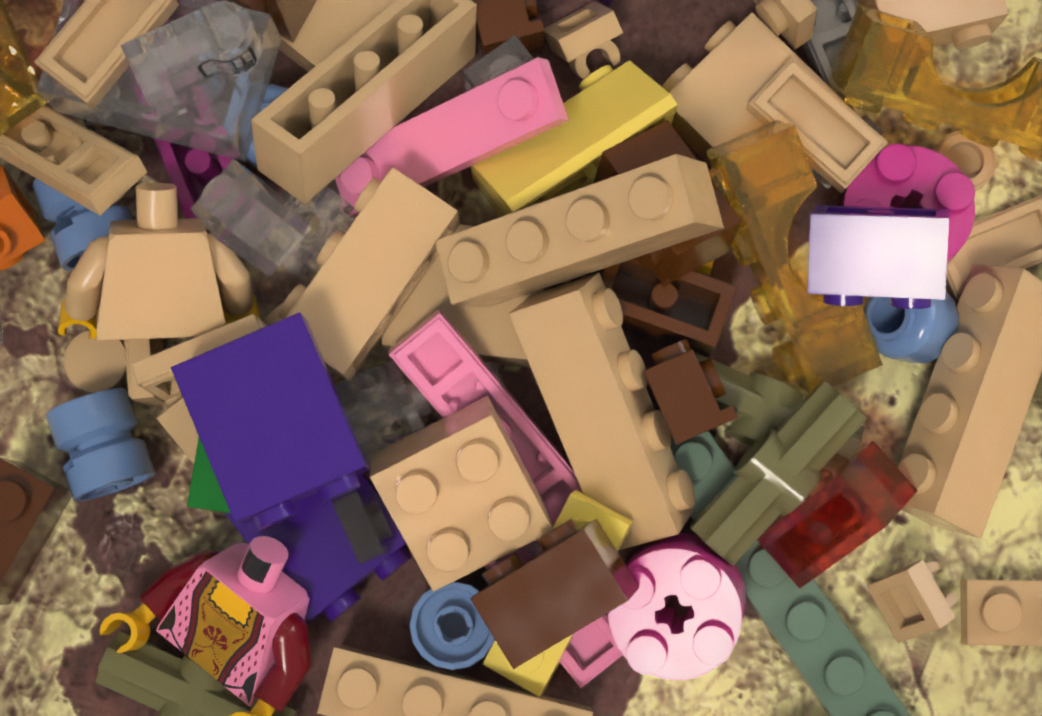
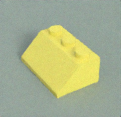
(566, 158)

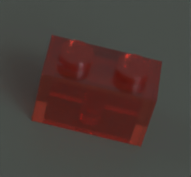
(838, 515)

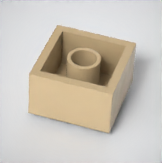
(460, 493)

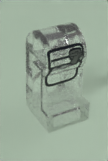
(192, 52)

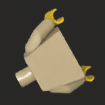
(156, 277)

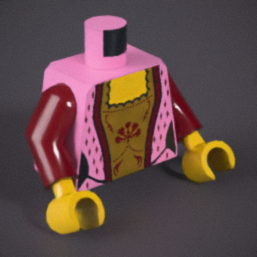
(232, 619)

